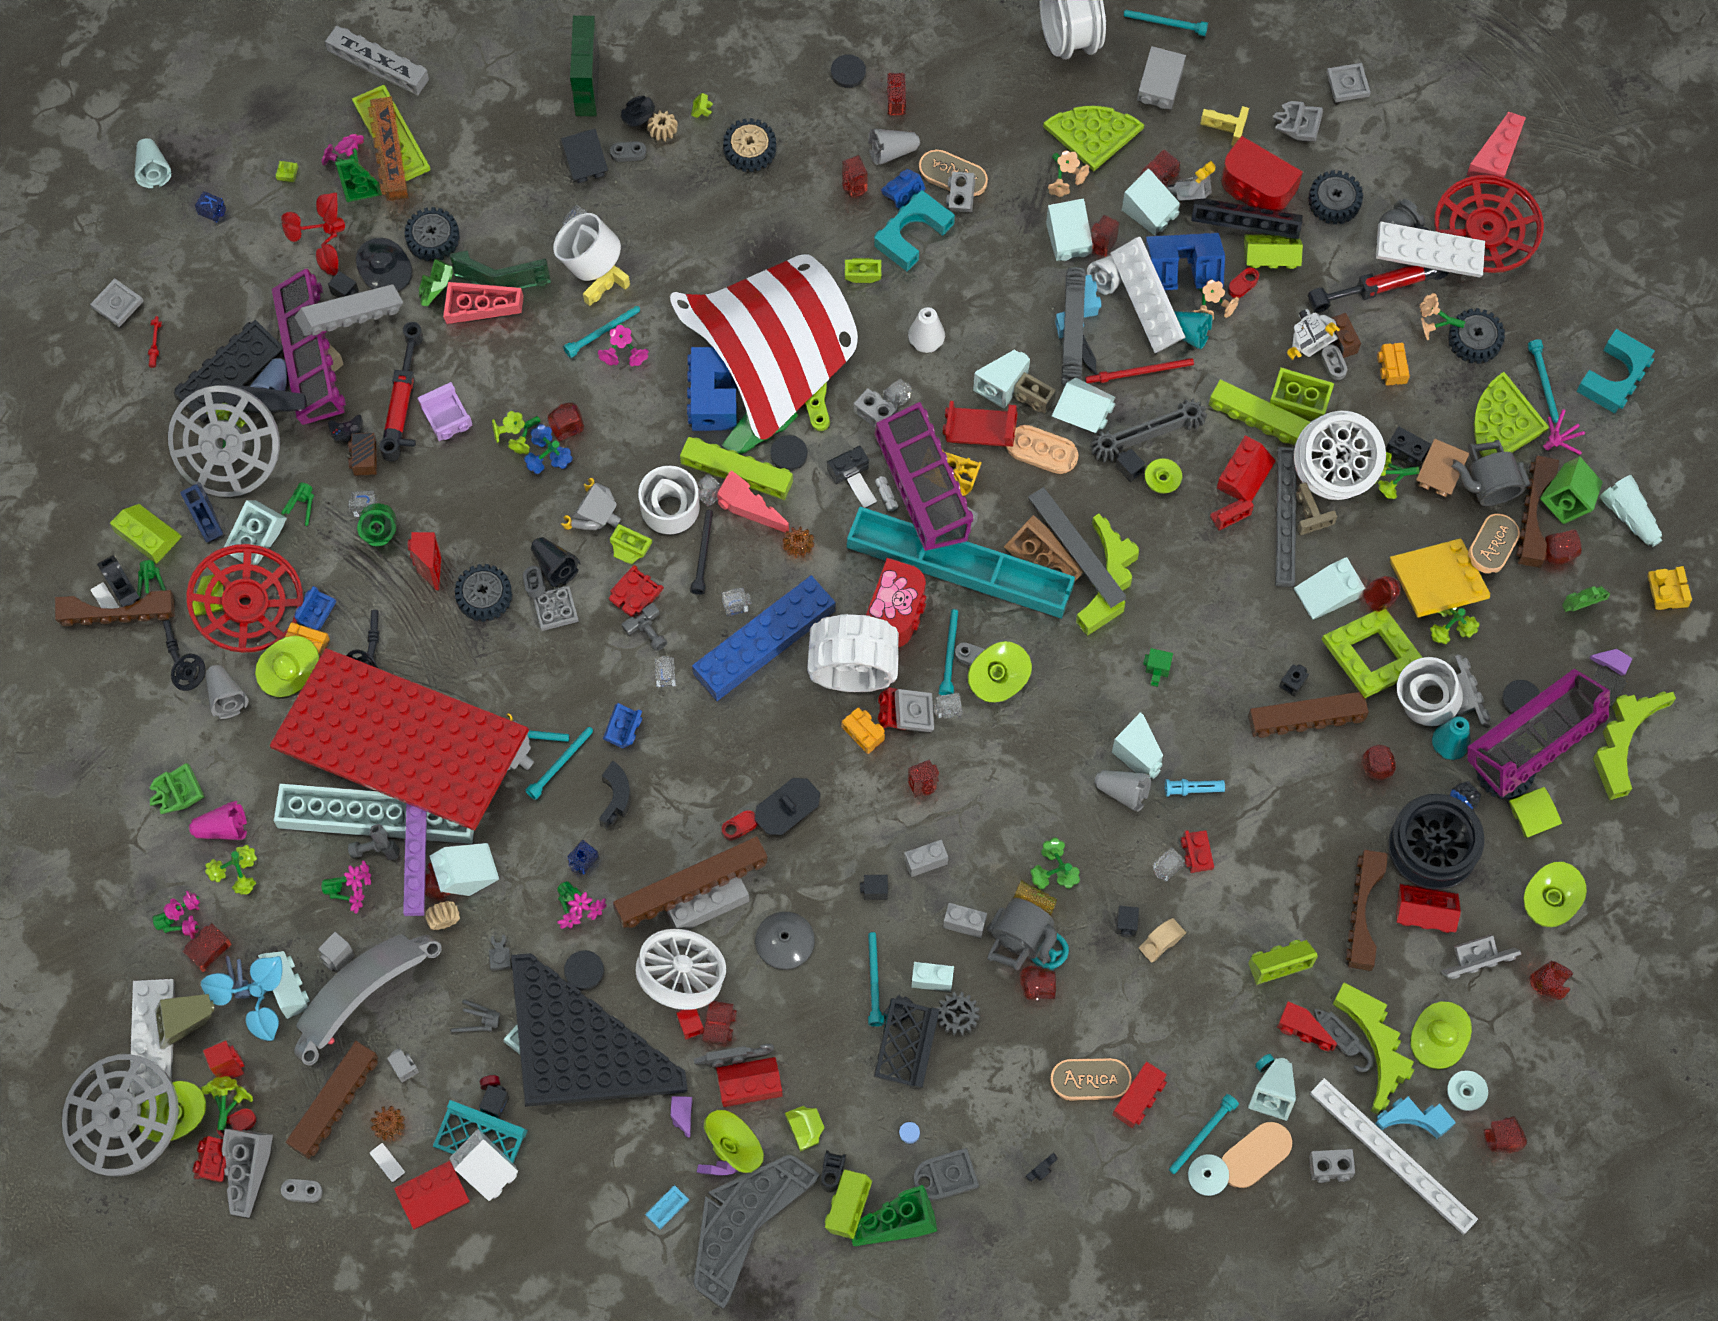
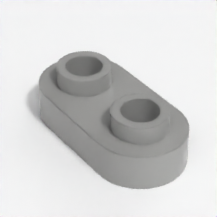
(1334, 363)
(968, 658)
(300, 1191)

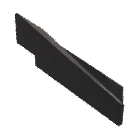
(273, 399)

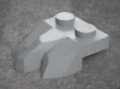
(1299, 120)

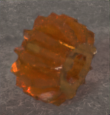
(798, 548)
(390, 1115)

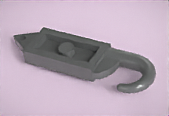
(1346, 1040)
(733, 1055)

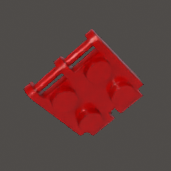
(634, 592)

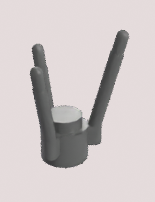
(489, 1018)

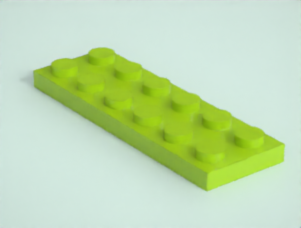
(413, 159)

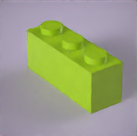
(848, 1204)

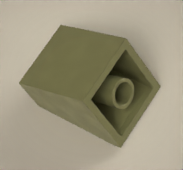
(181, 1017)

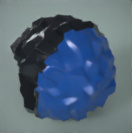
(1467, 794)

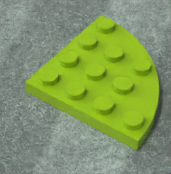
(1093, 132)
(1506, 417)

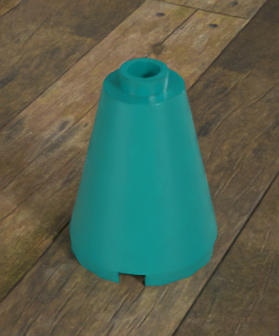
(1195, 327)
(1452, 738)

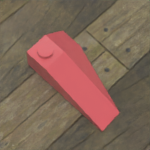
(741, 501)

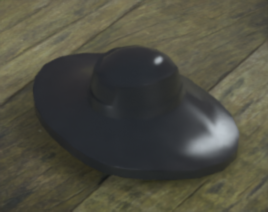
(383, 264)

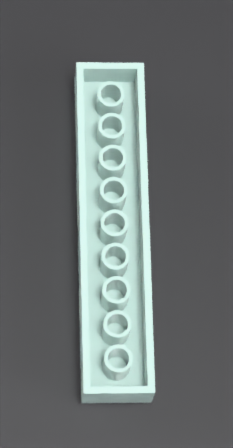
(355, 813)

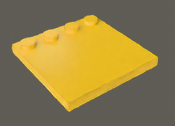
(1439, 577)

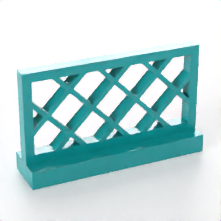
(483, 1119)

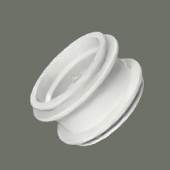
(1073, 25)
(1314, 473)

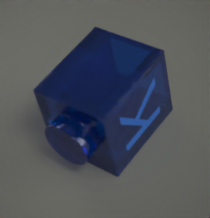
(210, 206)

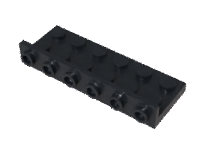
(232, 364)

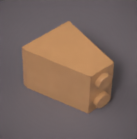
(1437, 468)

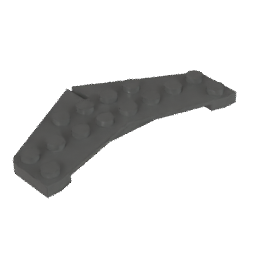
(731, 1227)

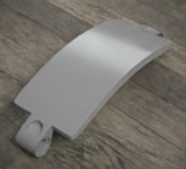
(354, 985)

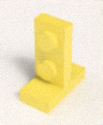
(1226, 122)
(605, 282)

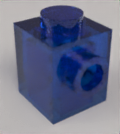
(582, 857)

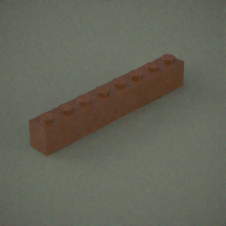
(690, 882)

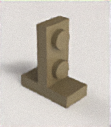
(1313, 520)

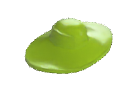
(286, 666)
(999, 672)
(1554, 894)
(1441, 1035)
(190, 1113)
(733, 1141)

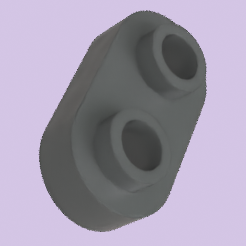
(628, 152)
(534, 581)

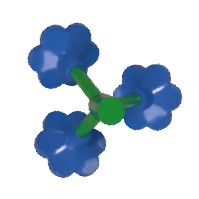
(559, 456)

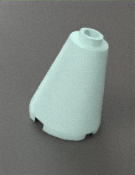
(150, 165)

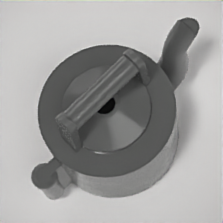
(1493, 477)
(1022, 930)

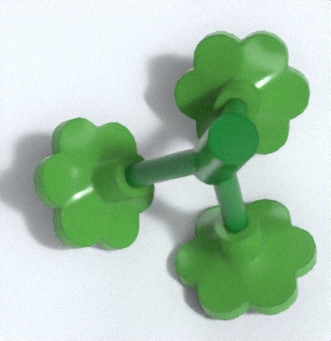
(1066, 873)

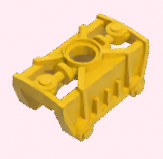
(962, 466)

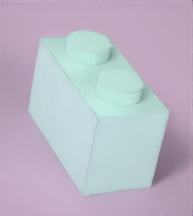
(932, 976)

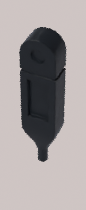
(1088, 357)

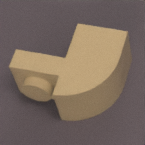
(1162, 938)

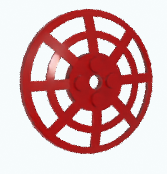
(1493, 218)
(243, 588)

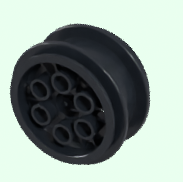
(1434, 810)

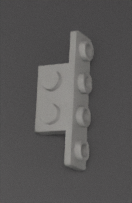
(1471, 697)
(1478, 954)

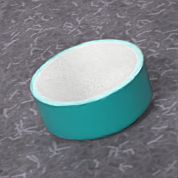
(1264, 1063)

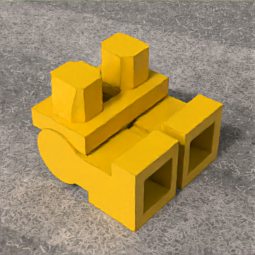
(1669, 588)

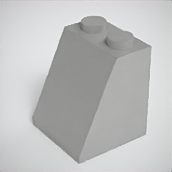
(1161, 78)

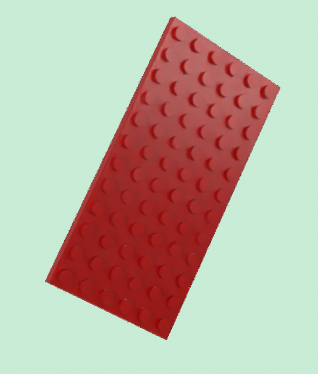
(400, 738)

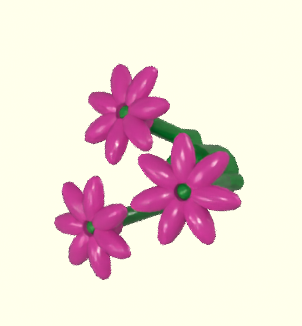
(333, 886)
(578, 901)

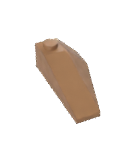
(1039, 546)

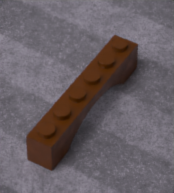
(1533, 545)
(154, 605)
(1362, 947)

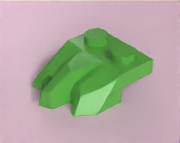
(435, 283)
(1585, 598)
(176, 790)

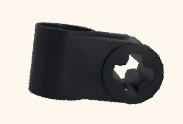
(832, 1167)

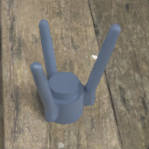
(240, 983)

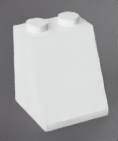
(483, 1165)

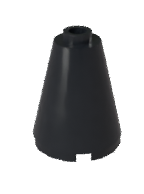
(555, 562)

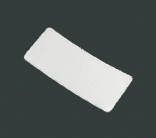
(861, 490)
(104, 597)
(387, 1162)

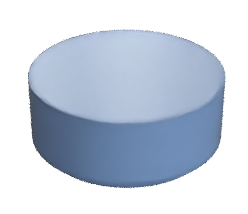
(909, 1132)

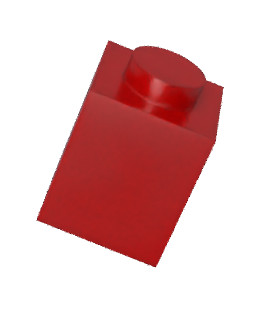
(690, 1023)

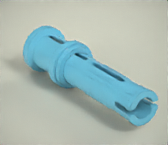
(1185, 787)

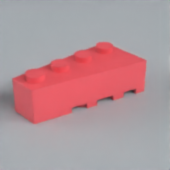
(1498, 150)
(477, 302)

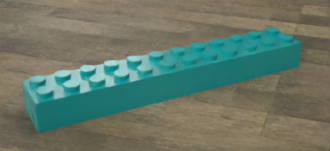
(963, 564)

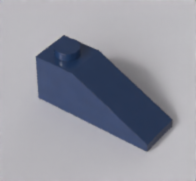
(202, 512)

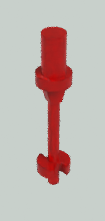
(153, 353)

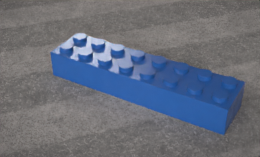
(763, 638)

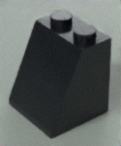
(583, 156)

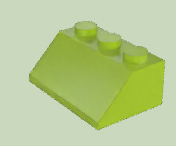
(1272, 251)
(145, 532)
(1282, 961)

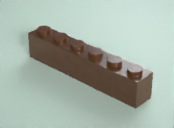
(1308, 714)
(332, 1099)

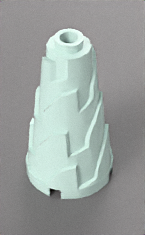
(1632, 509)

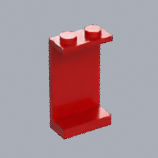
(980, 426)

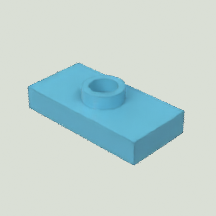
(666, 1207)

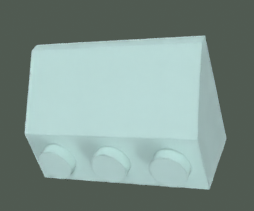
(288, 993)

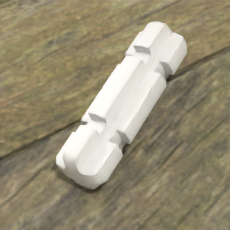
(886, 493)

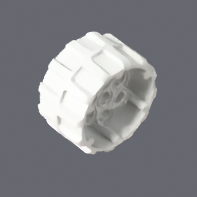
(853, 653)

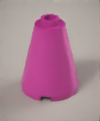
(221, 823)

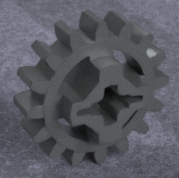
(965, 1015)

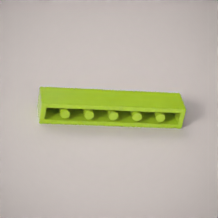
(1257, 412)
(719, 462)

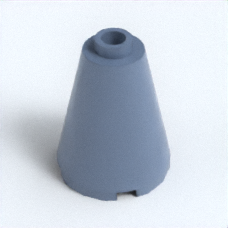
(273, 376)

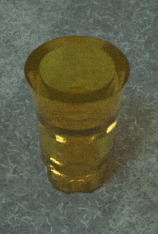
(1035, 896)

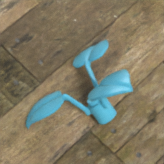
(266, 977)

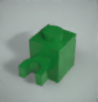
(1158, 664)

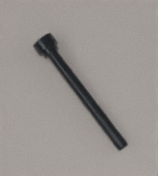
(697, 586)

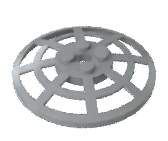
(230, 433)
(128, 1118)

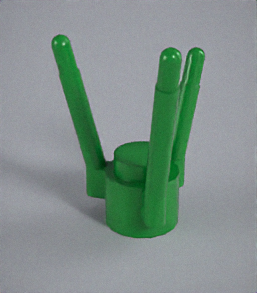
(301, 493)
(147, 572)

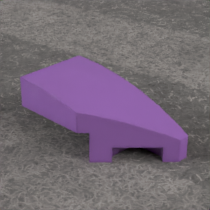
(1614, 660)
(681, 1113)
(721, 1168)

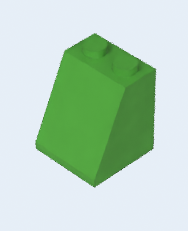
(1572, 491)

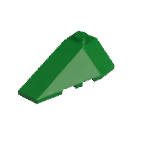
(357, 181)
(743, 437)
(902, 1218)

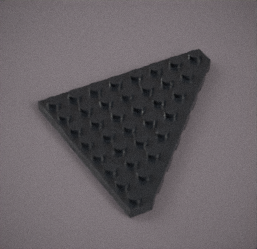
(578, 1049)

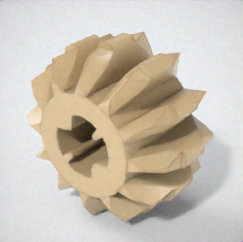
(662, 125)
(442, 915)

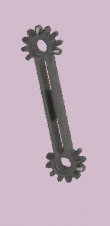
(1073, 324)
(1148, 430)

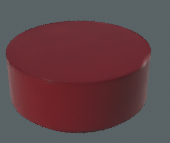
(491, 1080)

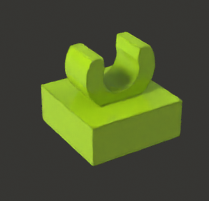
(699, 106)
(286, 171)

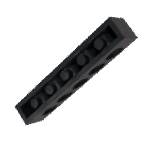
(1247, 218)

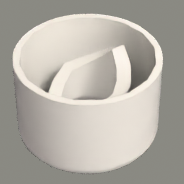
(587, 247)
(669, 482)
(1422, 674)

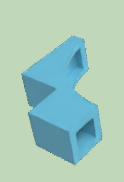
(1091, 305)
(1435, 1120)

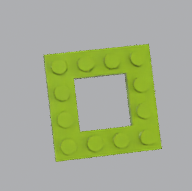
(1381, 622)

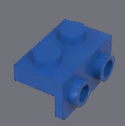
(903, 187)
(314, 609)
(622, 726)

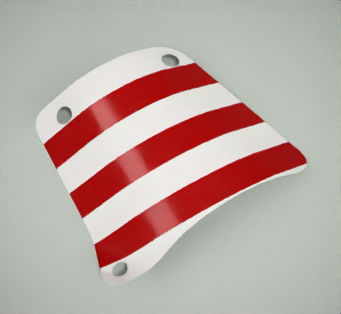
(775, 336)

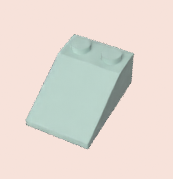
(255, 526)
(1330, 589)

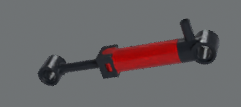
(1371, 285)
(403, 384)

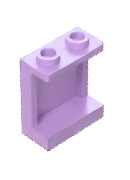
(444, 412)

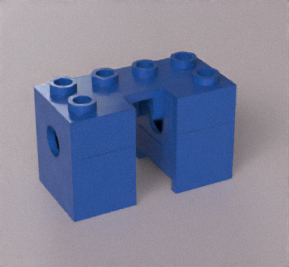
(1201, 250)
(711, 392)

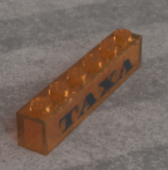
(389, 149)

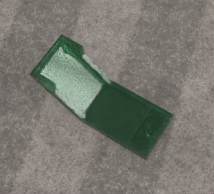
(517, 276)

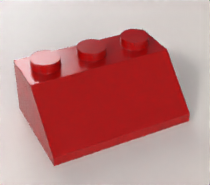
(1246, 470)
(426, 556)
(1428, 908)
(749, 1082)
(431, 1195)

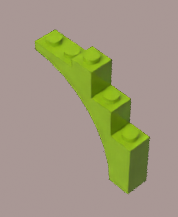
(1117, 556)
(1612, 759)
(1390, 1065)

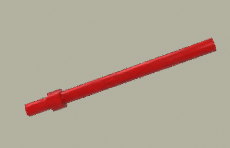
(1103, 377)

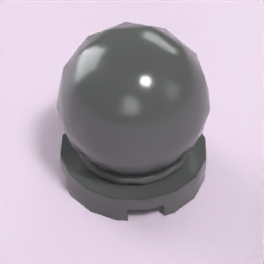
(1403, 214)

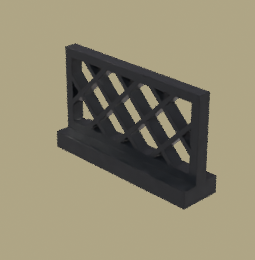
(923, 1047)

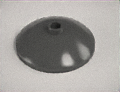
(788, 952)

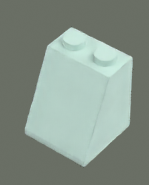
(1150, 203)
(1069, 229)
(999, 377)
(1084, 405)
(1139, 748)
(464, 868)

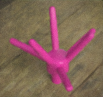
(1557, 439)

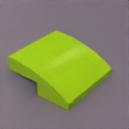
(1535, 812)

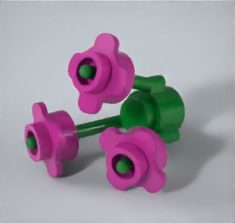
(173, 911)

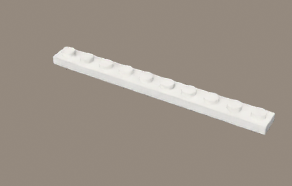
(1393, 1156)

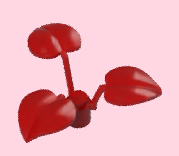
(326, 208)

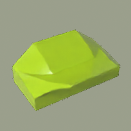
(863, 270)
(629, 544)
(805, 1126)

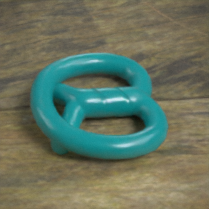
(1053, 954)

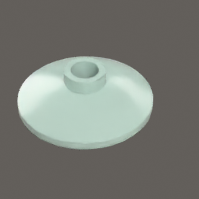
(1474, 1084)
(1212, 1184)

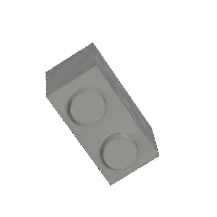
(926, 858)
(965, 920)
(335, 952)

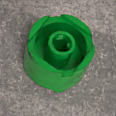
(378, 514)

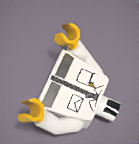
(1312, 334)

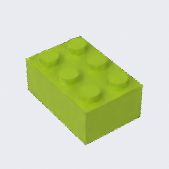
(1301, 394)

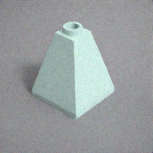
(1275, 1091)

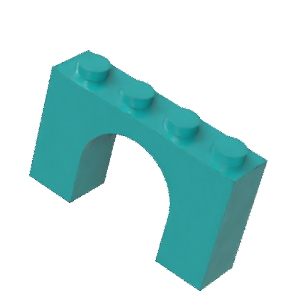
(919, 209)
(1610, 393)

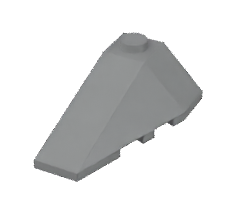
(246, 1162)

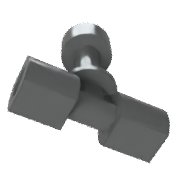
(643, 623)
(379, 843)

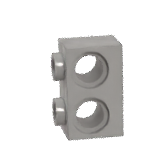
(965, 191)
(872, 412)
(1331, 1159)

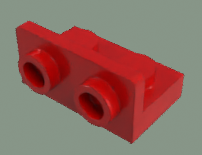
(1232, 513)
(887, 712)
(1198, 851)
(210, 1160)

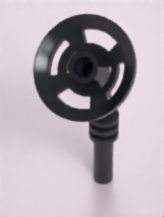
(373, 639)
(184, 670)

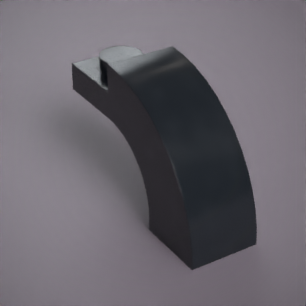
(118, 581)
(618, 782)

